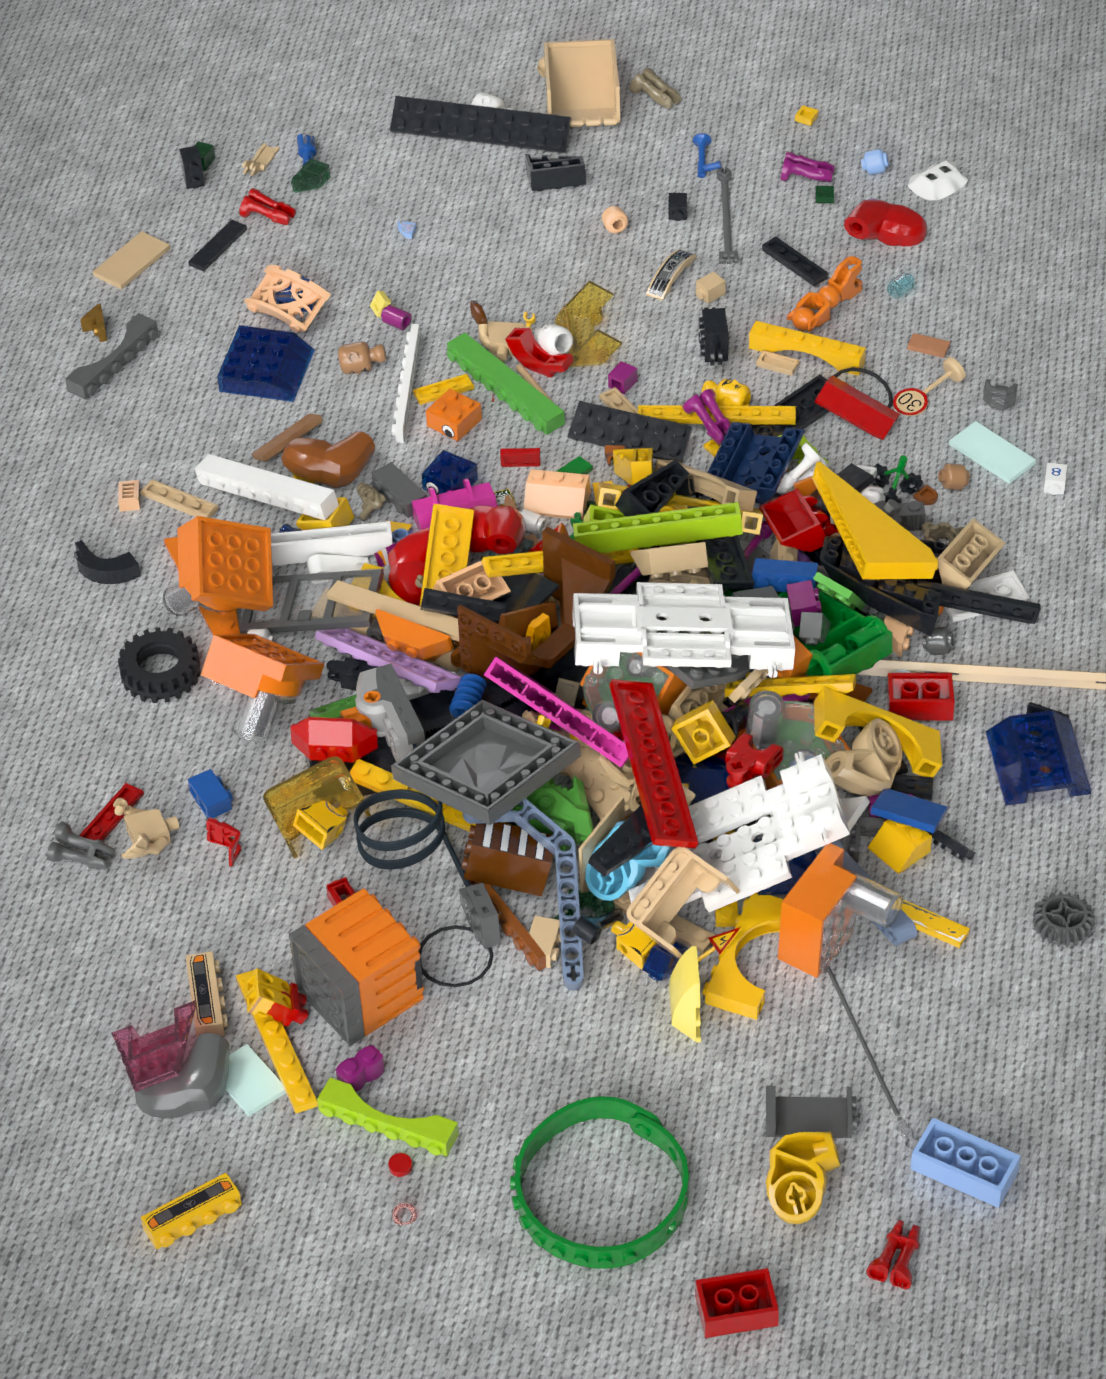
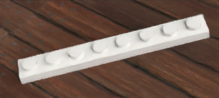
(405, 388)

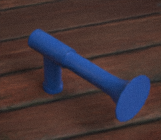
(703, 140)

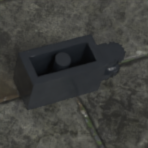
(347, 671)

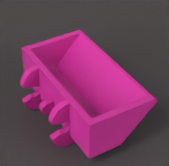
(462, 498)

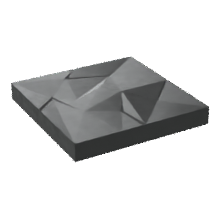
(486, 761)

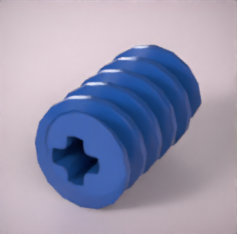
(468, 694)

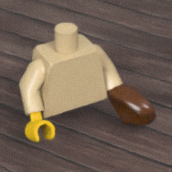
(494, 333)

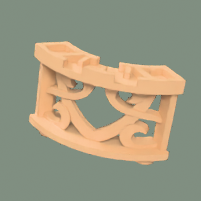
(265, 293)

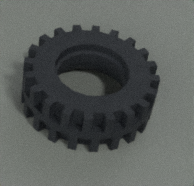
(162, 684)

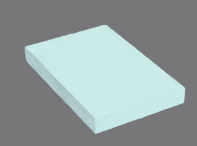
(251, 1081)

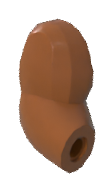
(328, 463)

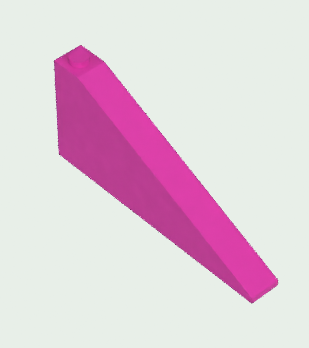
(557, 710)

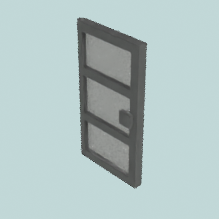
(303, 604)

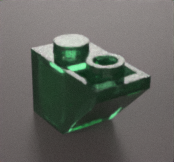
(311, 176)

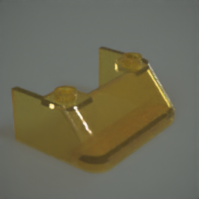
(580, 318)
(322, 782)

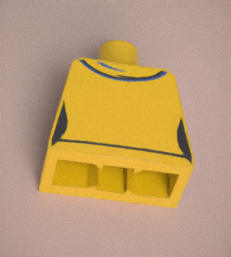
(321, 822)
(632, 942)

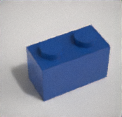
(210, 794)

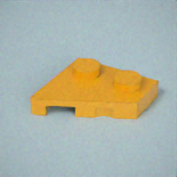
(539, 630)

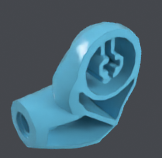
(627, 875)

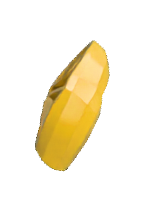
(798, 1174)

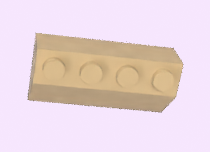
(968, 555)
(694, 698)

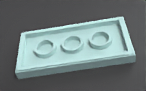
(992, 452)

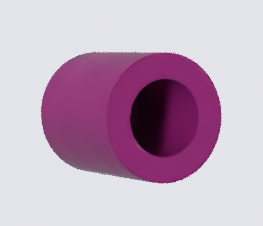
(396, 317)

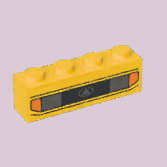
(191, 1211)

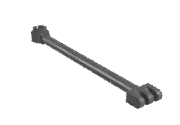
(727, 253)

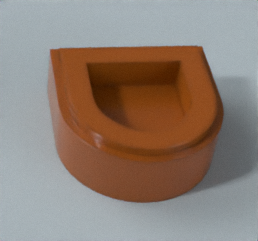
(926, 495)

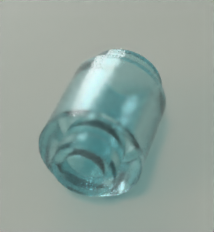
(900, 285)

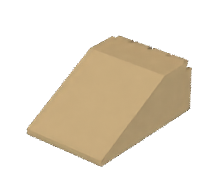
(583, 81)

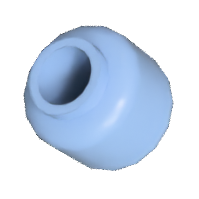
(875, 161)

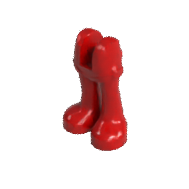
(278, 214)
(880, 1267)

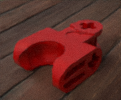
(745, 762)

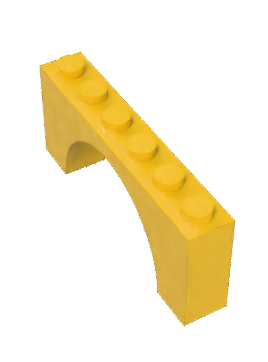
(918, 742)
(727, 985)

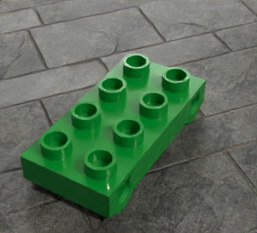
(851, 643)

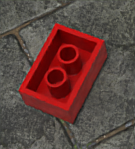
(736, 1303)

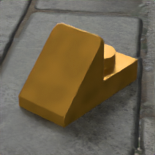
(94, 321)

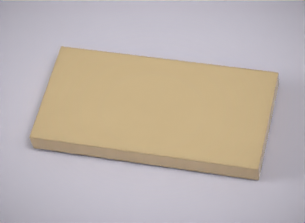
(131, 260)

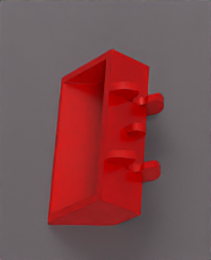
(795, 522)

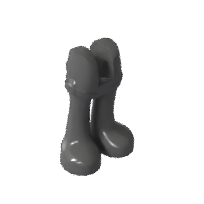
(65, 835)

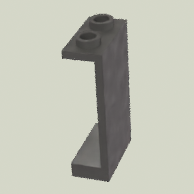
(810, 1114)

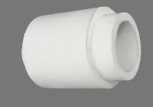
(534, 522)

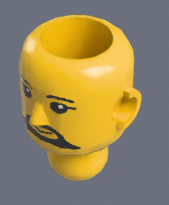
(729, 392)

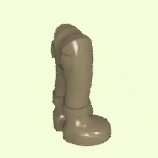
(655, 88)

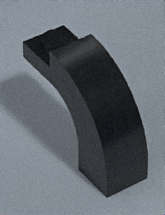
(104, 570)

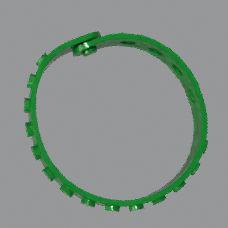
(642, 1124)

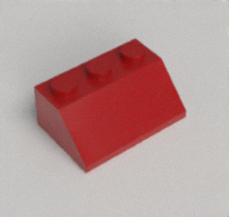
(921, 696)

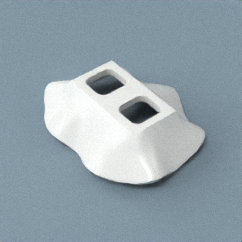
(943, 186)

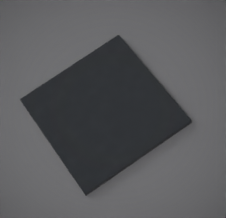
(527, 591)

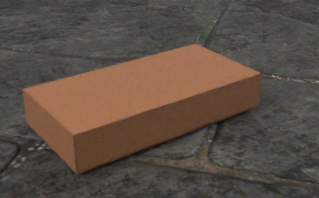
(928, 345)

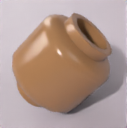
(954, 476)

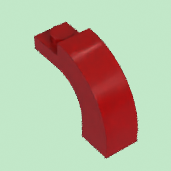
(533, 357)

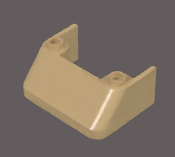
(669, 891)

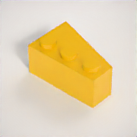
(633, 464)

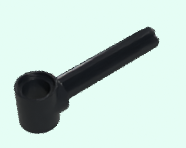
(590, 928)

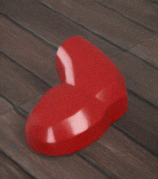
(886, 222)

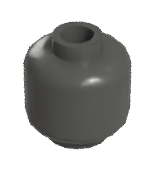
(940, 642)

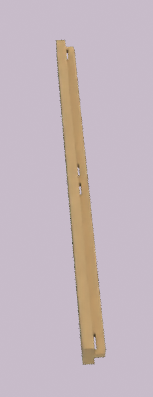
(995, 674)

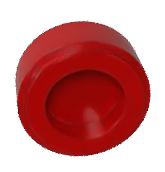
(400, 1164)

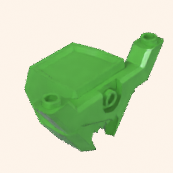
(564, 807)

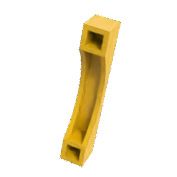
(777, 338)

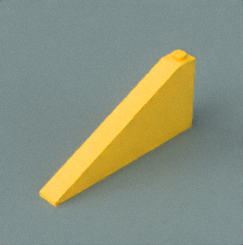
(872, 537)

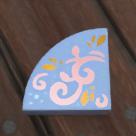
(407, 228)

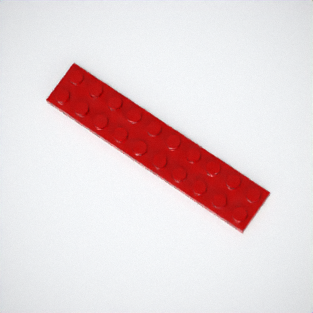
(653, 764)

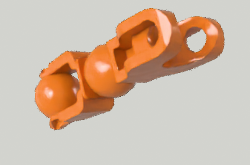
(838, 289)

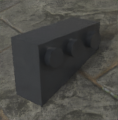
(554, 172)

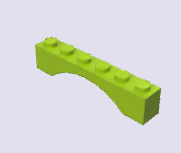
(431, 1132)

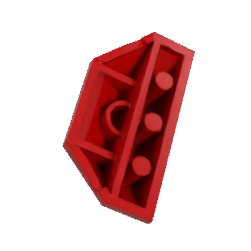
(333, 737)

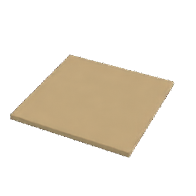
(601, 831)

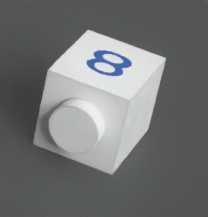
(1055, 478)

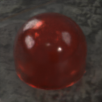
(400, 1206)

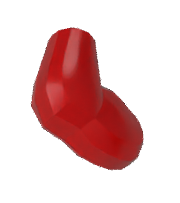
(497, 529)
(406, 563)

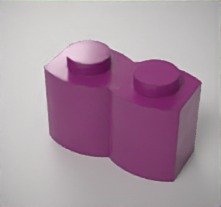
(362, 1068)

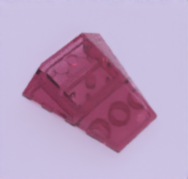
(156, 1054)

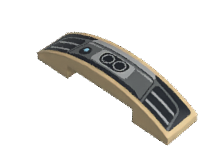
(668, 273)

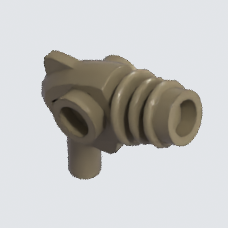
(371, 500)

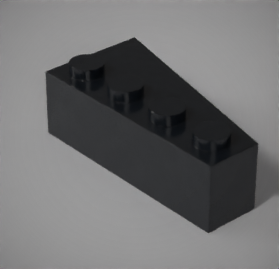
(653, 491)

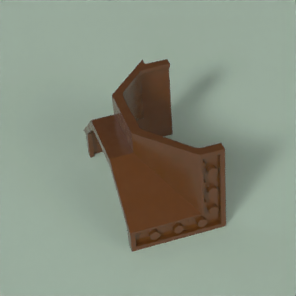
(565, 563)

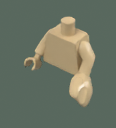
(146, 829)

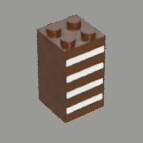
(506, 858)

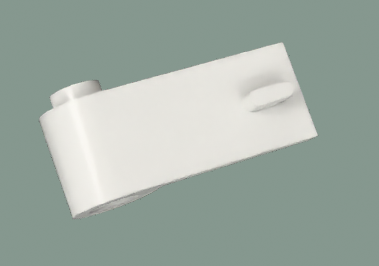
(335, 563)

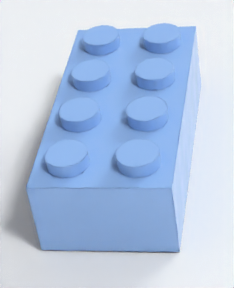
(965, 1162)

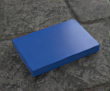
(909, 810)

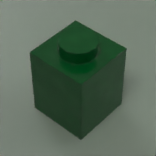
(206, 153)

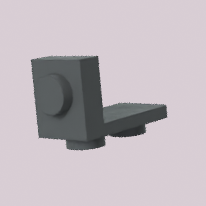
(865, 827)

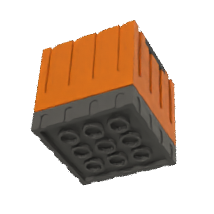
(357, 966)

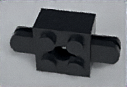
(713, 335)

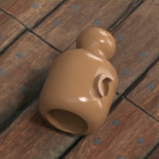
(358, 357)

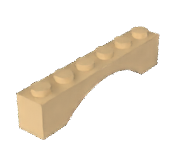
(717, 487)

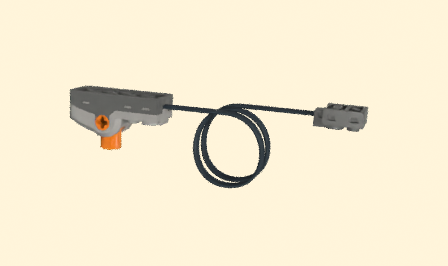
(385, 706)

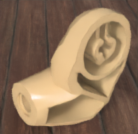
(870, 763)

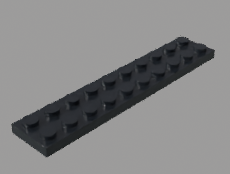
(480, 124)

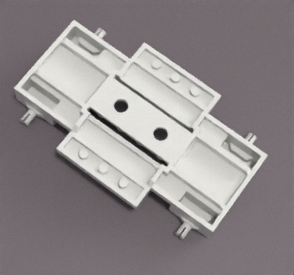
(620, 622)
(802, 818)

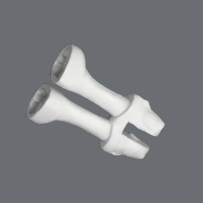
(795, 475)

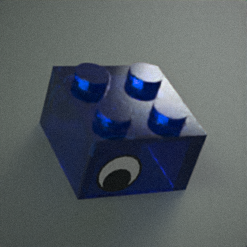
(448, 473)

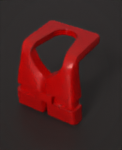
(221, 834)

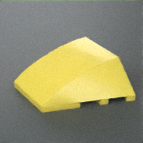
(685, 995)

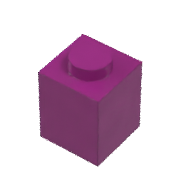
(622, 377)

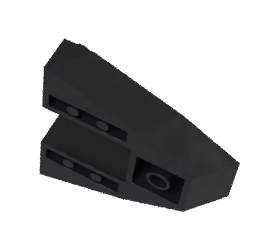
(899, 600)

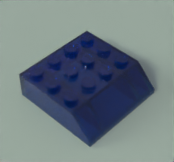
(265, 364)

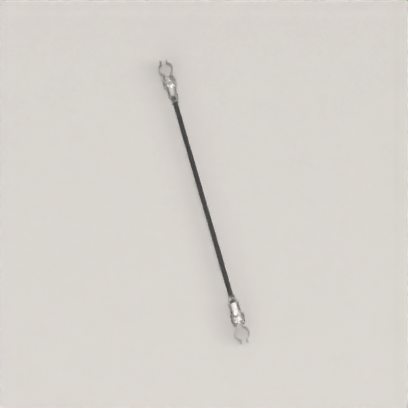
(904, 1130)

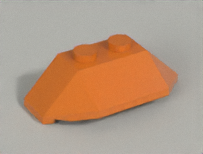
(412, 638)

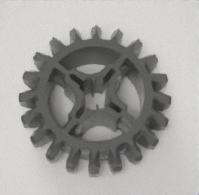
(1051, 924)

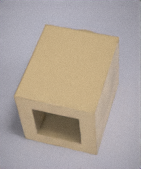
(710, 287)

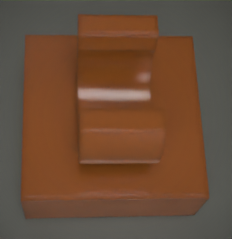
(609, 452)

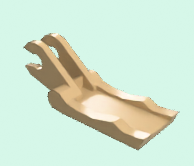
(260, 160)

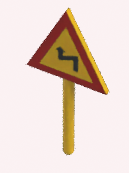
(721, 942)

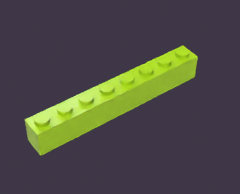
(660, 528)

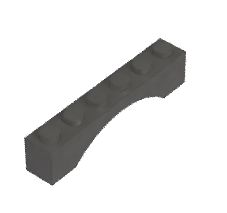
(87, 379)

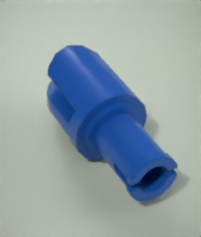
(306, 147)

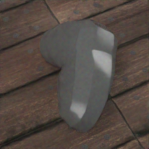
(196, 1087)

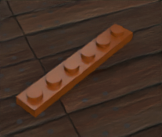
(513, 927)

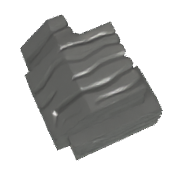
(999, 396)

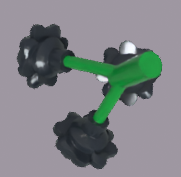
(910, 484)

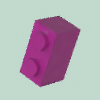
(802, 599)

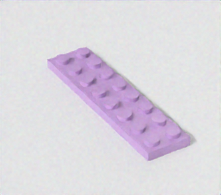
(378, 654)

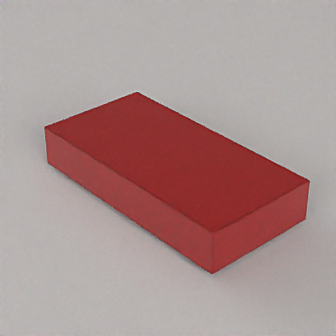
(520, 457)

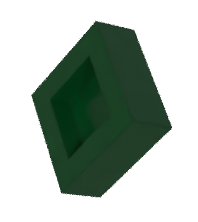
(824, 194)

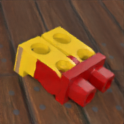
(275, 998)

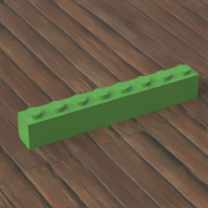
(505, 384)

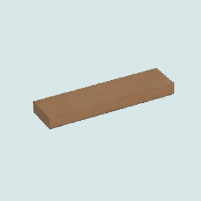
(280, 441)

